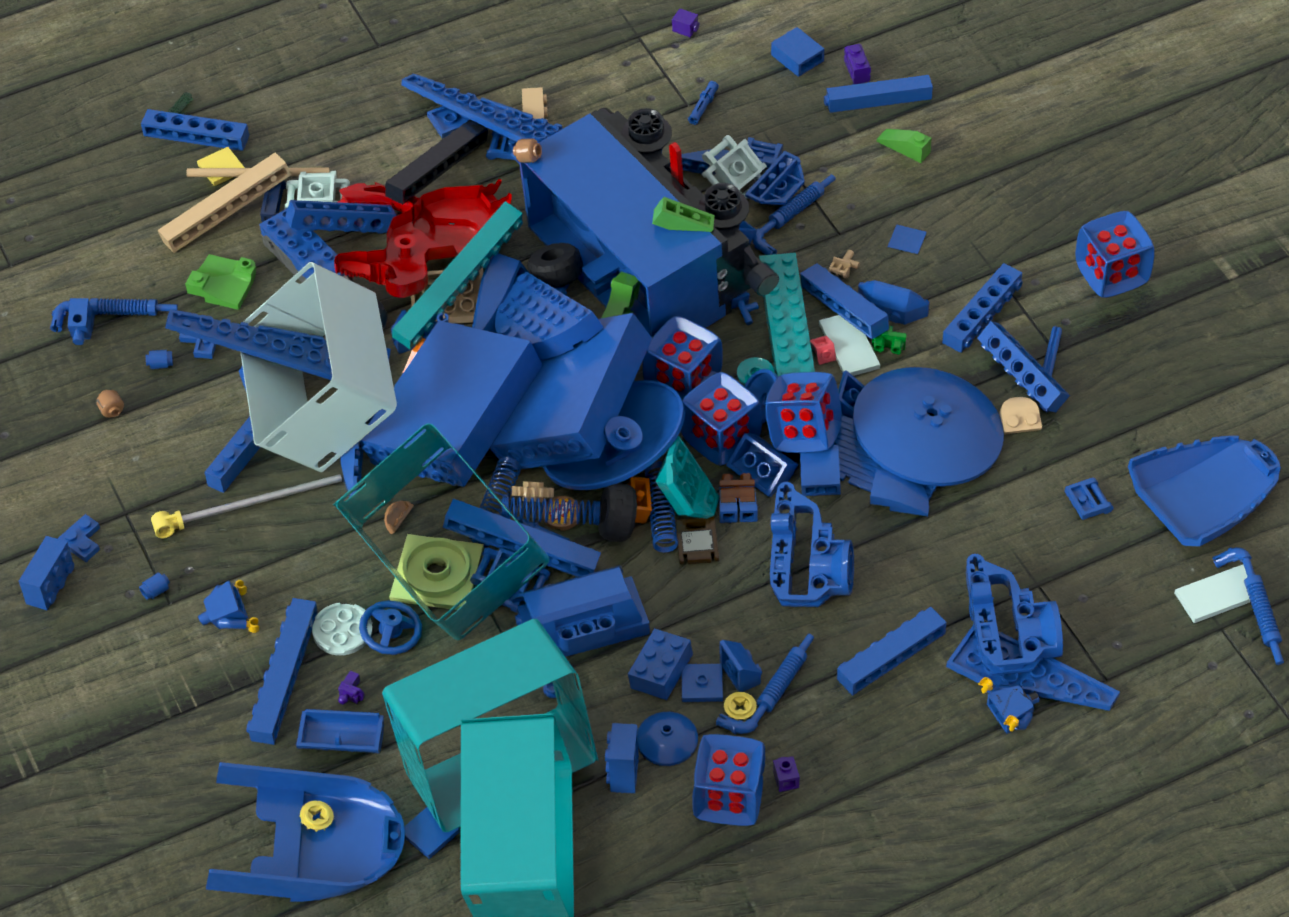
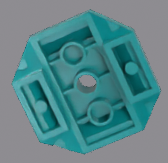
(686, 483)

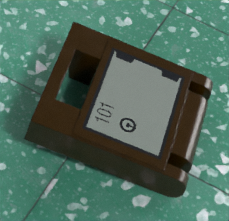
(697, 543)

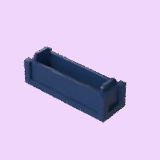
(272, 201)

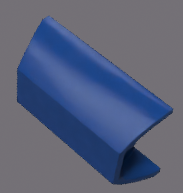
(583, 608)

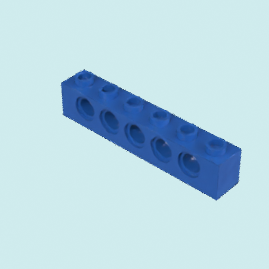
(195, 129)
(339, 216)
(982, 308)
(1055, 394)

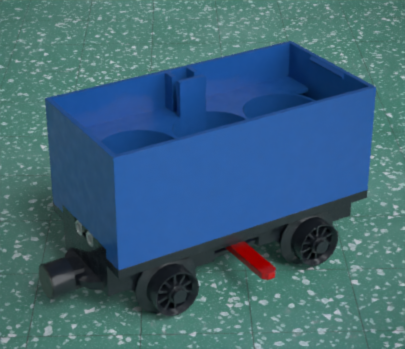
(600, 195)

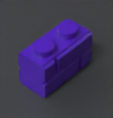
(857, 64)

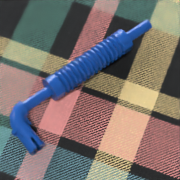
(789, 211)
(110, 306)
(1258, 599)
(772, 691)

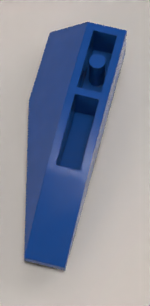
(494, 287)

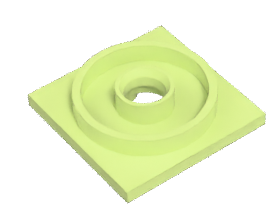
(440, 588)

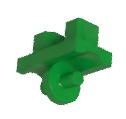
(890, 339)

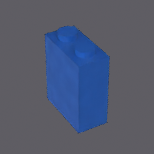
(797, 51)
(820, 472)

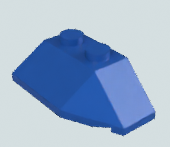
(778, 181)
(899, 303)

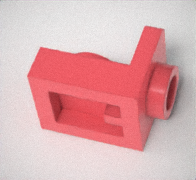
(824, 349)

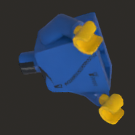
(227, 609)
(1009, 704)

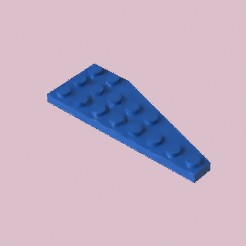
(1049, 679)

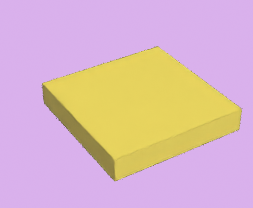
(220, 159)

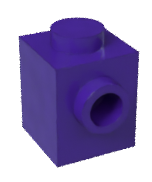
(685, 23)
(786, 773)

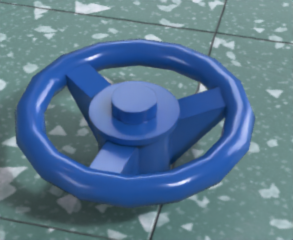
(391, 626)

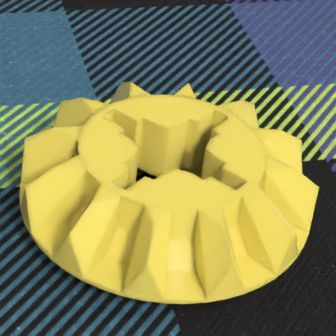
(740, 699)
(313, 808)

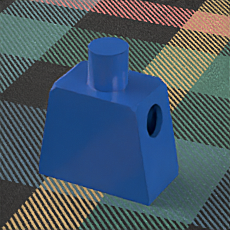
(80, 320)

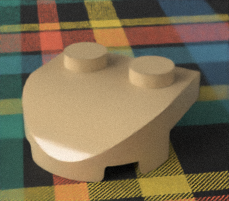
(1020, 415)

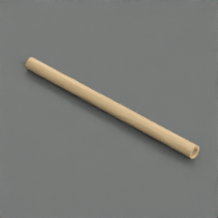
(236, 172)

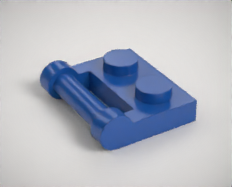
(506, 147)
(765, 151)
(1083, 500)

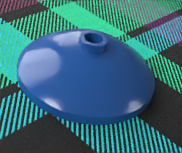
(759, 385)
(667, 747)

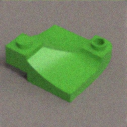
(222, 280)

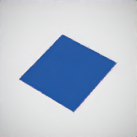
(907, 239)

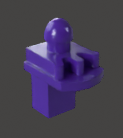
(348, 689)

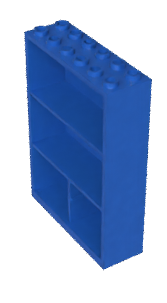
(462, 385)
(575, 397)

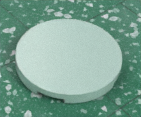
(338, 629)

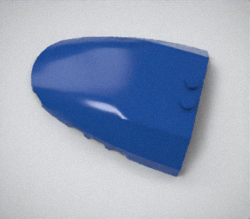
(1205, 485)

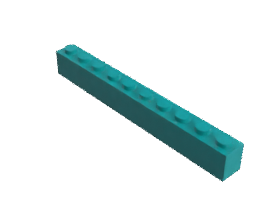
(457, 275)

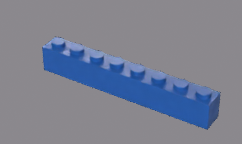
(509, 535)
(282, 672)

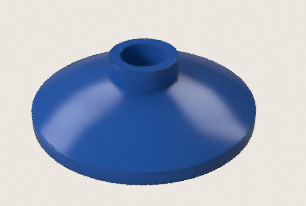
(625, 427)

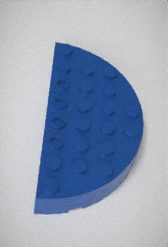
(544, 317)

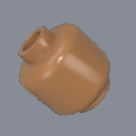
(527, 150)
(109, 403)

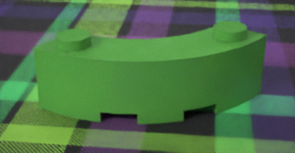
(623, 294)

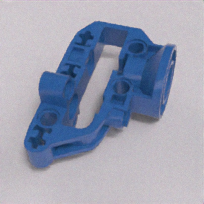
(831, 567)
(1037, 630)

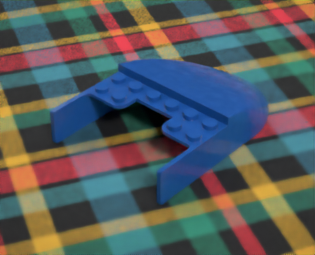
(311, 864)

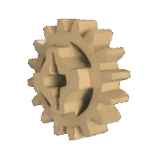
(533, 490)

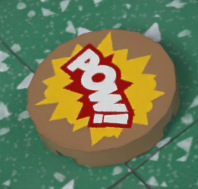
(562, 526)

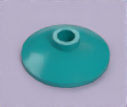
(750, 366)

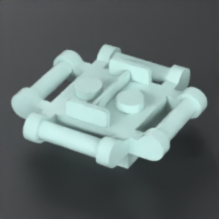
(735, 167)
(315, 187)

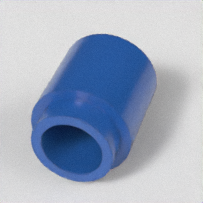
(159, 359)
(154, 586)

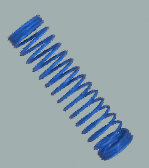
(510, 473)
(595, 512)
(663, 536)

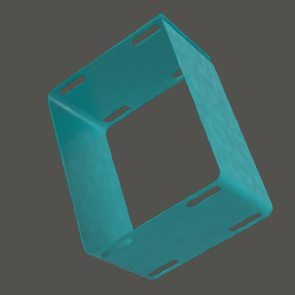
(394, 475)
(472, 686)
(516, 817)

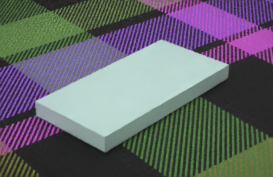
(850, 345)
(1214, 594)

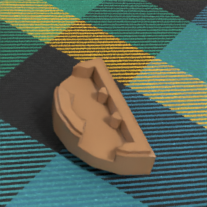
(396, 514)

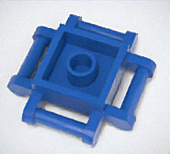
(499, 558)

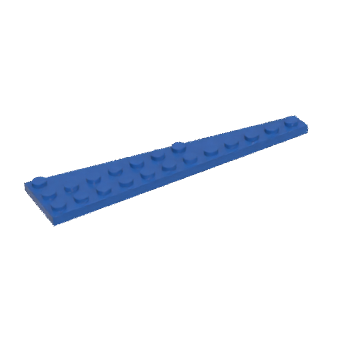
(490, 114)
(276, 345)

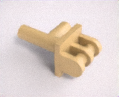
(842, 266)

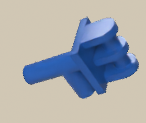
(741, 301)

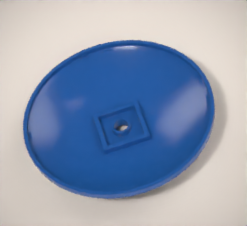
(659, 415)
(925, 449)

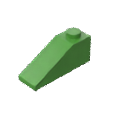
(907, 142)
(678, 216)

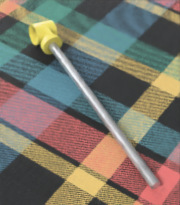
(165, 524)

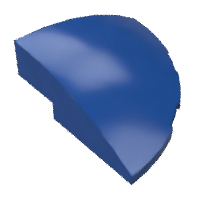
(898, 493)

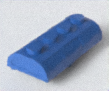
(341, 731)

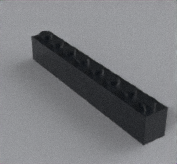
(435, 161)

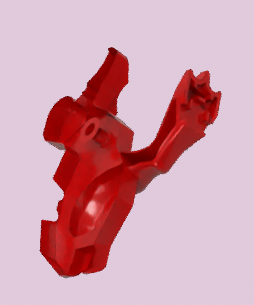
(418, 233)

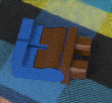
(740, 492)

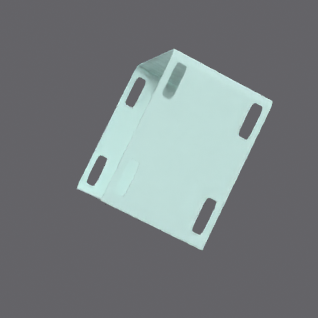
(358, 361)

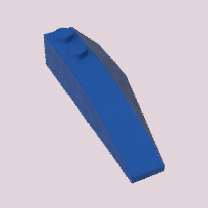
(352, 466)

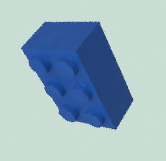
(46, 573)
(660, 664)
(622, 758)

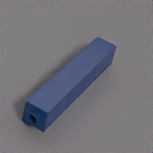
(878, 93)

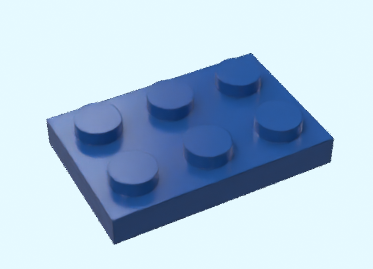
(446, 120)

